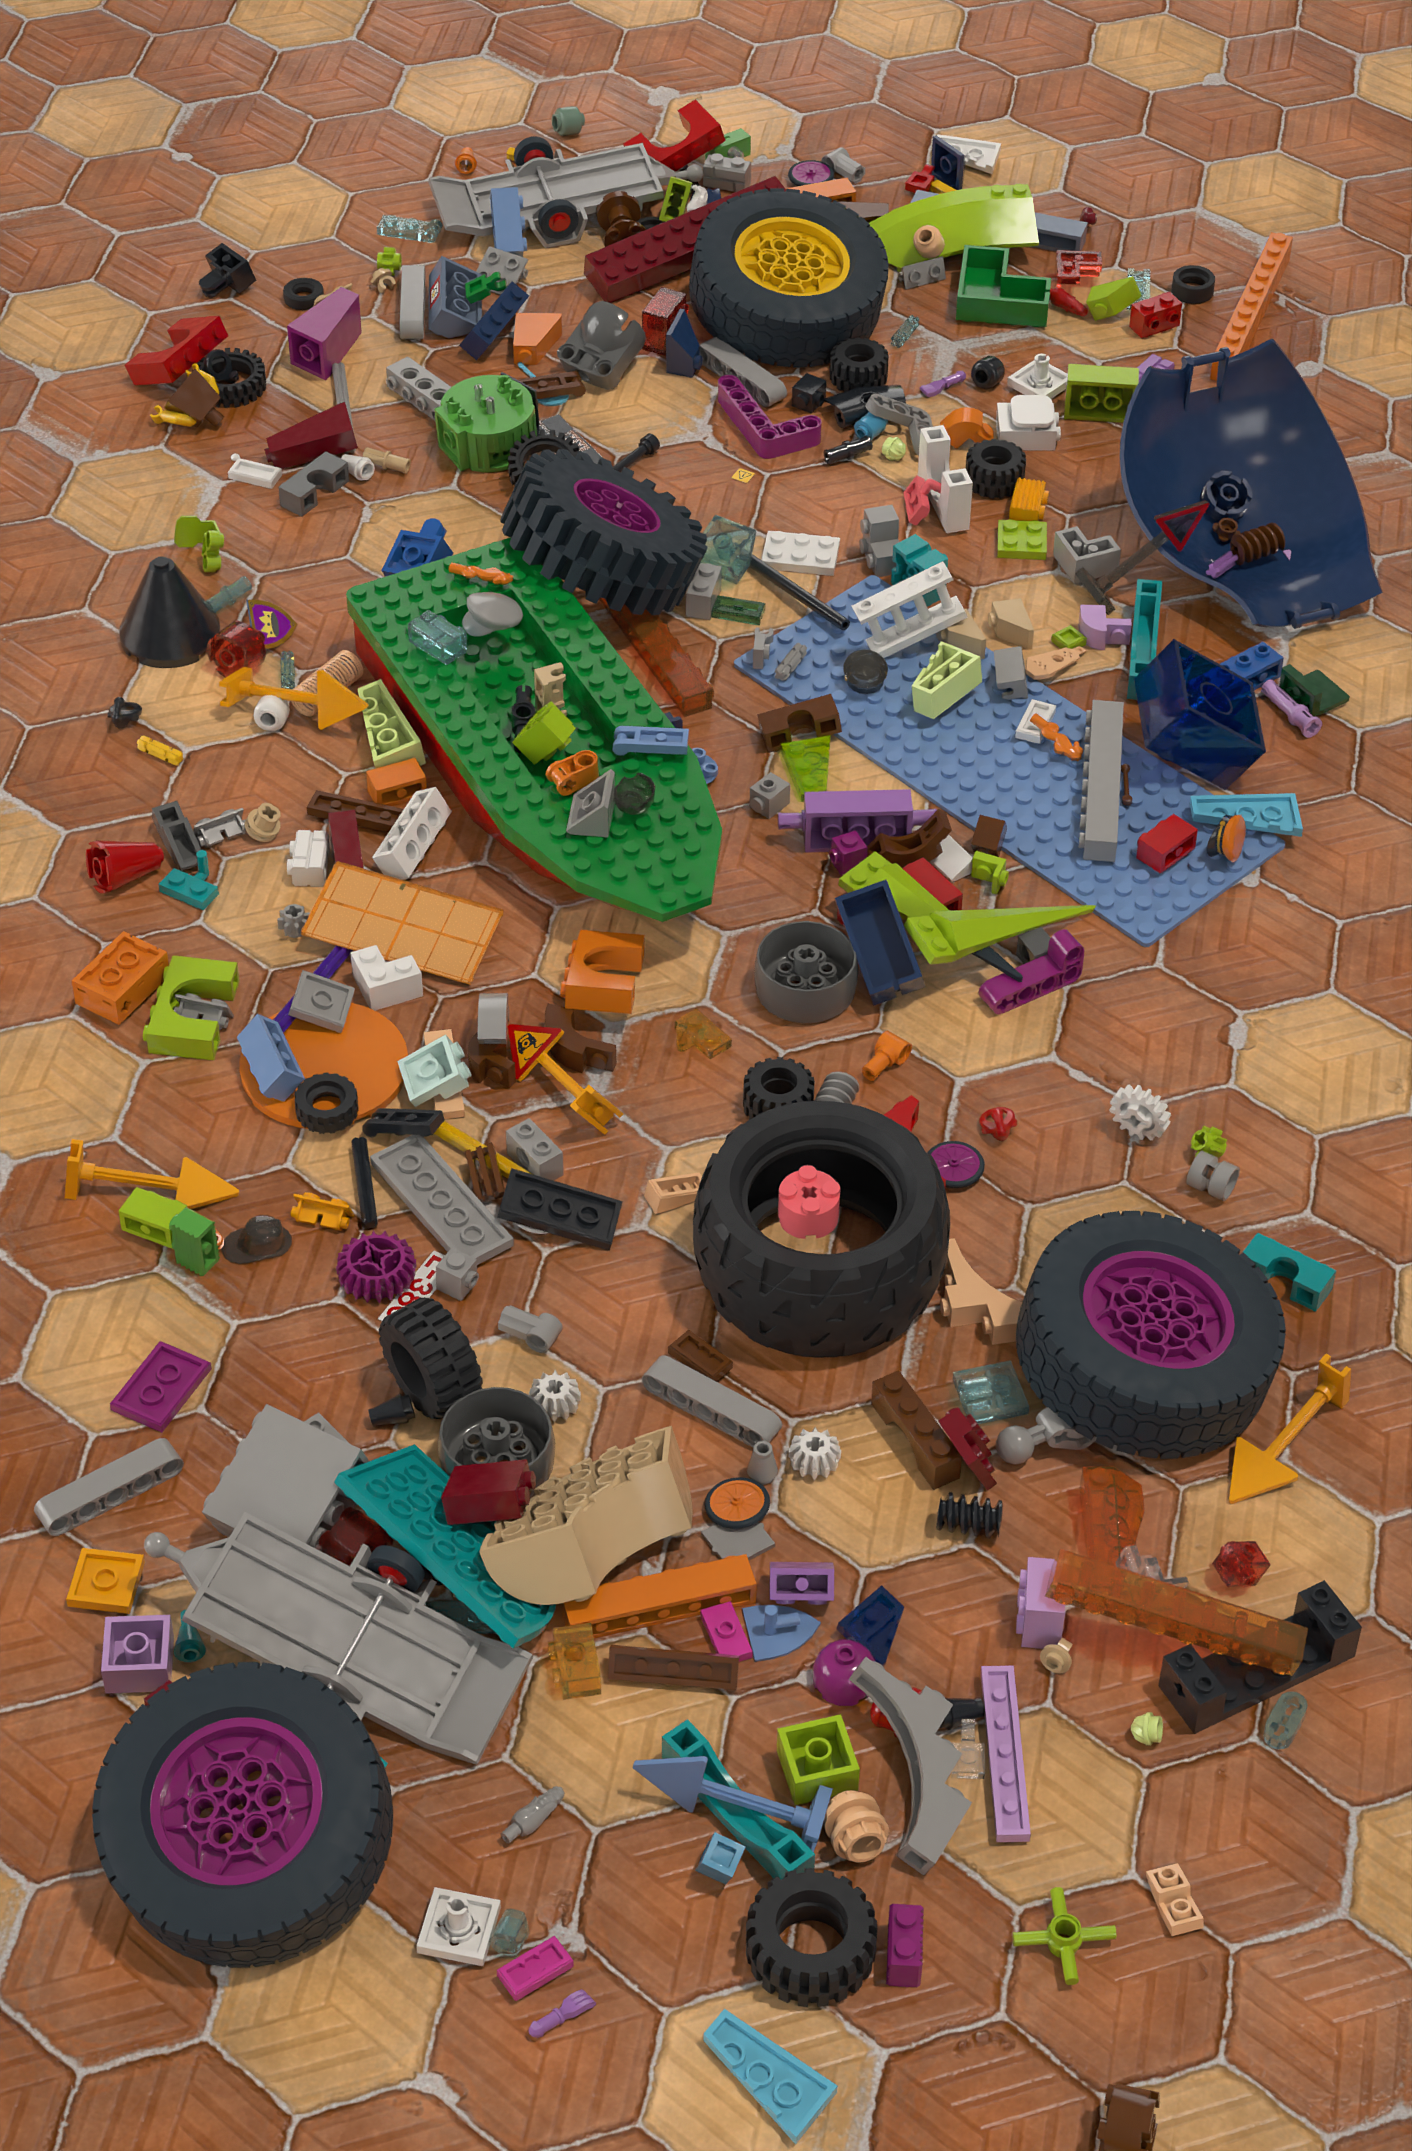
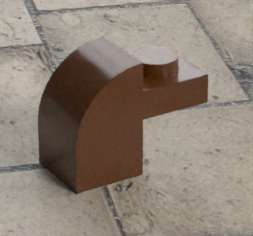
(490, 1062)

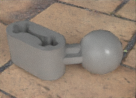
(1017, 1444)

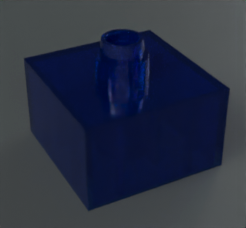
(1199, 715)

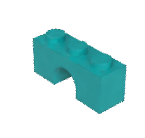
(1310, 1278)

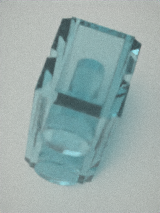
(437, 637)

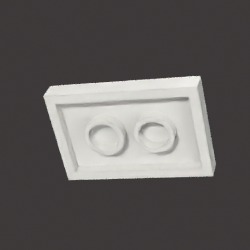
(801, 552)

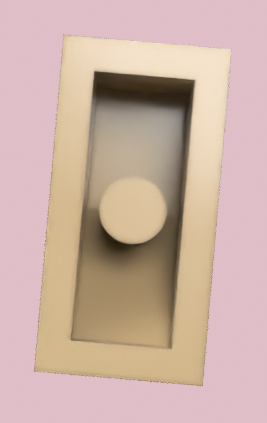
(1012, 622)
(965, 636)

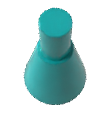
(189, 1644)

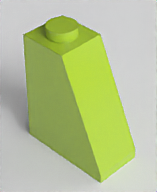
(676, 199)

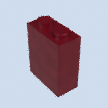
(488, 1492)

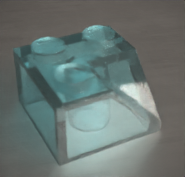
(729, 547)

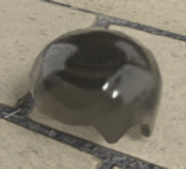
(634, 794)

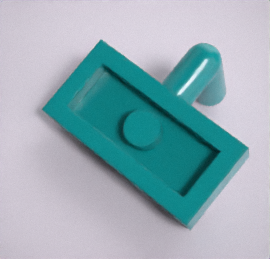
(191, 888)

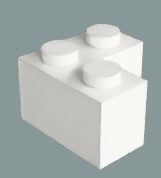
(385, 982)

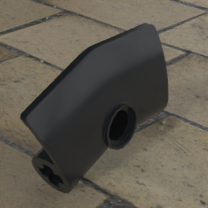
(851, 404)

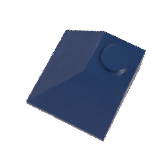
(948, 163)
(682, 347)

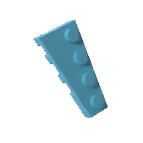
(1260, 811)
(774, 2077)

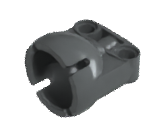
(600, 347)

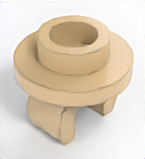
(383, 276)
(1057, 1657)

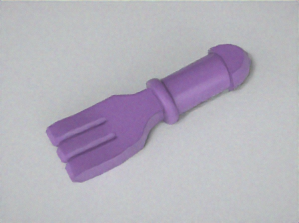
(936, 387)
(571, 2007)

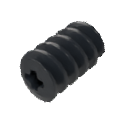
(969, 1515)

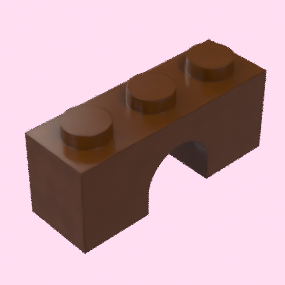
(815, 714)

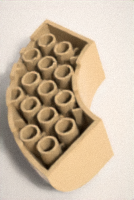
(591, 1521)

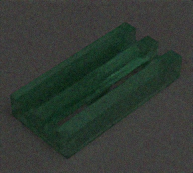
(738, 610)

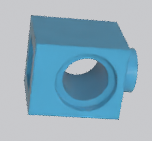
(720, 1858)

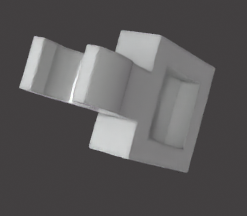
(761, 647)

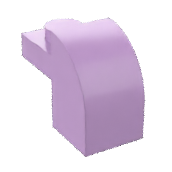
(1102, 630)

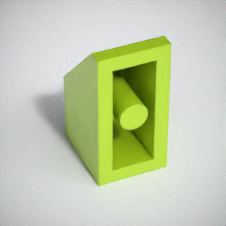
(1112, 297)

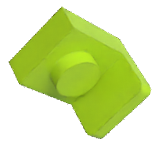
(990, 869)

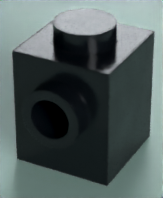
(809, 393)

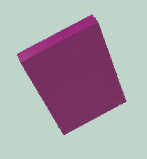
(160, 1386)

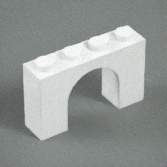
(954, 502)

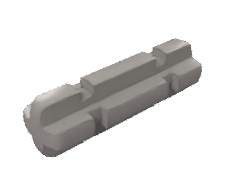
(790, 662)

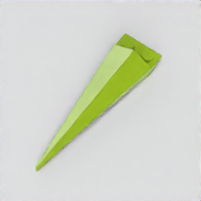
(955, 934)

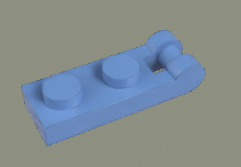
(650, 740)

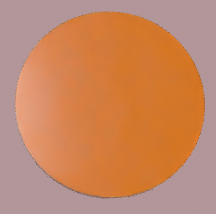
(362, 1052)

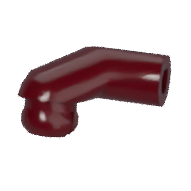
(1088, 216)

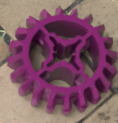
(376, 1266)

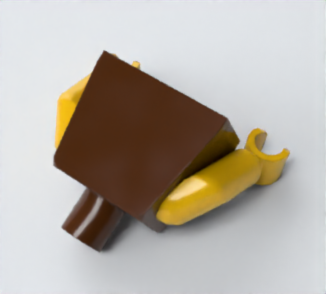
(192, 401)

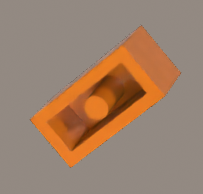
(395, 782)

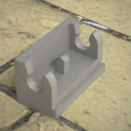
(1011, 672)

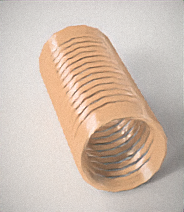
(340, 668)

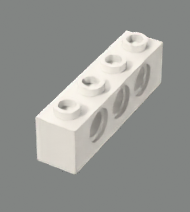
(412, 834)

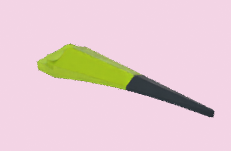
(910, 899)

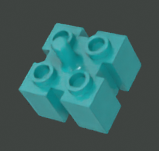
(913, 557)

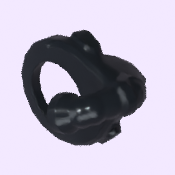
(226, 373)
(122, 718)

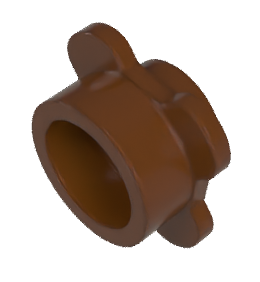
(1226, 529)

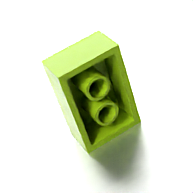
(1099, 392)

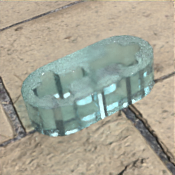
(1279, 1717)

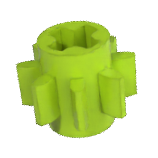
(389, 260)
(1209, 1141)

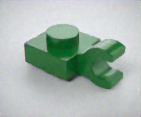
(480, 287)

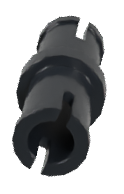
(848, 449)

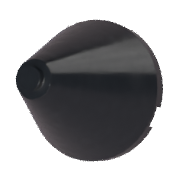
(167, 619)

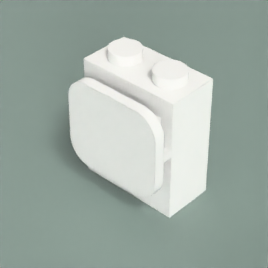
(1028, 422)

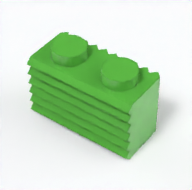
(194, 1241)

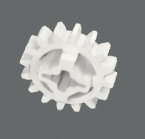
(1140, 1112)

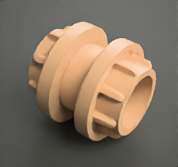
(855, 1826)

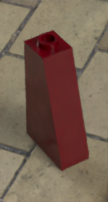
(307, 440)

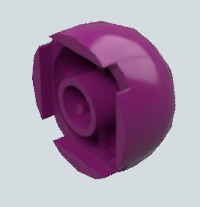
(834, 1668)

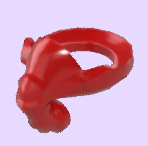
(1001, 1127)

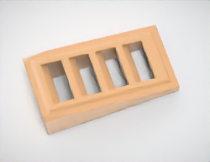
(665, 1193)

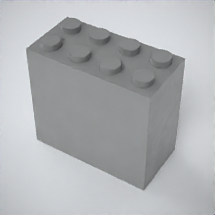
(284, 1478)

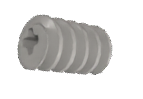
(838, 1088)

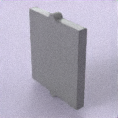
(737, 1542)

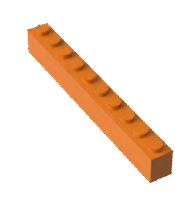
(1256, 297)

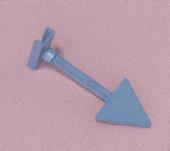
(684, 1780)

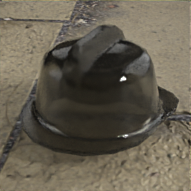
(258, 1240)

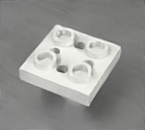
(1039, 378)
(462, 1917)

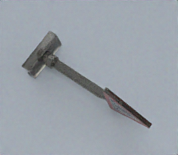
(1175, 526)

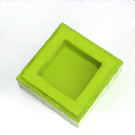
(1068, 638)

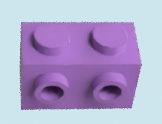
(801, 1582)

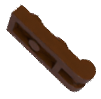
(556, 384)

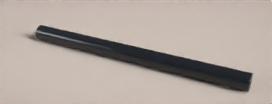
(799, 593)

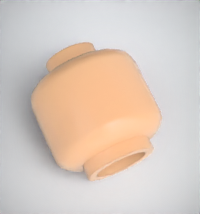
(928, 241)

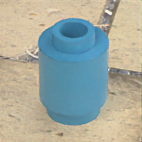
(870, 425)

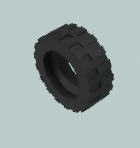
(326, 1120)

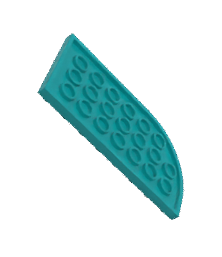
(405, 1499)

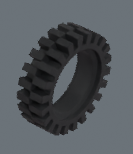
(246, 389)
(535, 444)

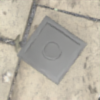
(321, 1001)

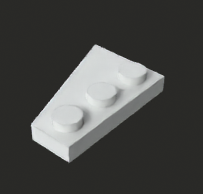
(978, 153)

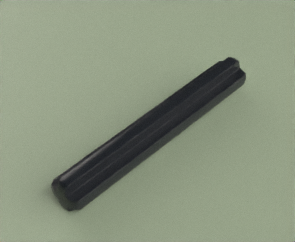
(364, 1183)

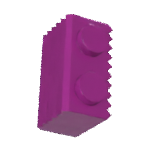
(905, 1945)

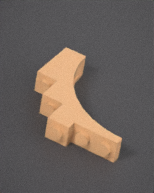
(973, 1300)

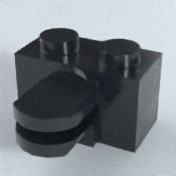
(228, 270)

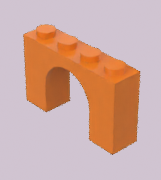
(598, 991)

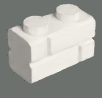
(309, 859)

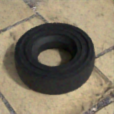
(302, 285)

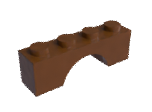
(933, 1450)

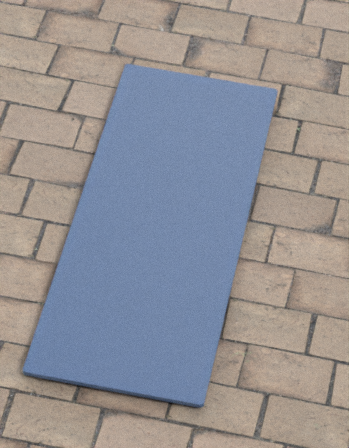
(977, 767)

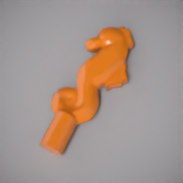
(489, 574)
(1062, 743)

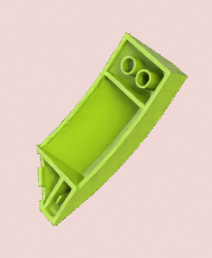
(970, 216)

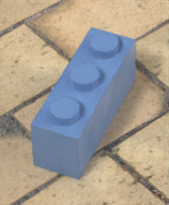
(507, 221)
(270, 1058)

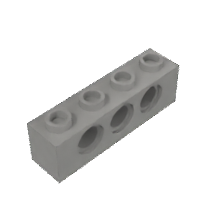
(416, 385)

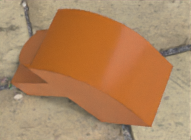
(966, 424)

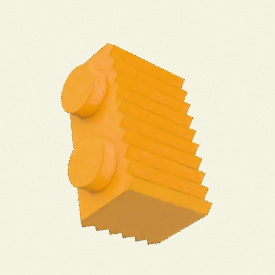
(1029, 500)

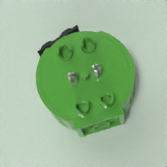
(484, 420)

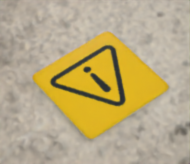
(743, 475)

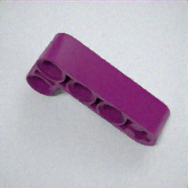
(1040, 976)

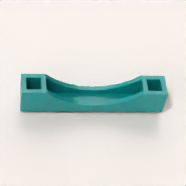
(1144, 629)
(767, 1841)

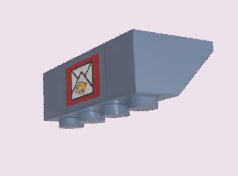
(448, 307)

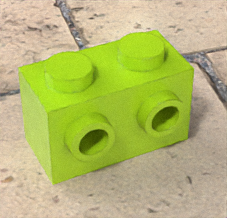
(149, 1216)

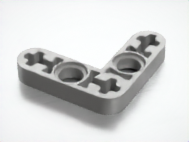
(902, 414)

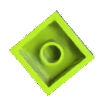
(816, 1756)

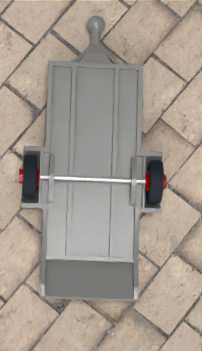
(554, 189)
(331, 1622)

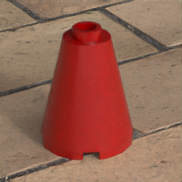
(121, 862)

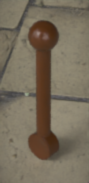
(1126, 799)

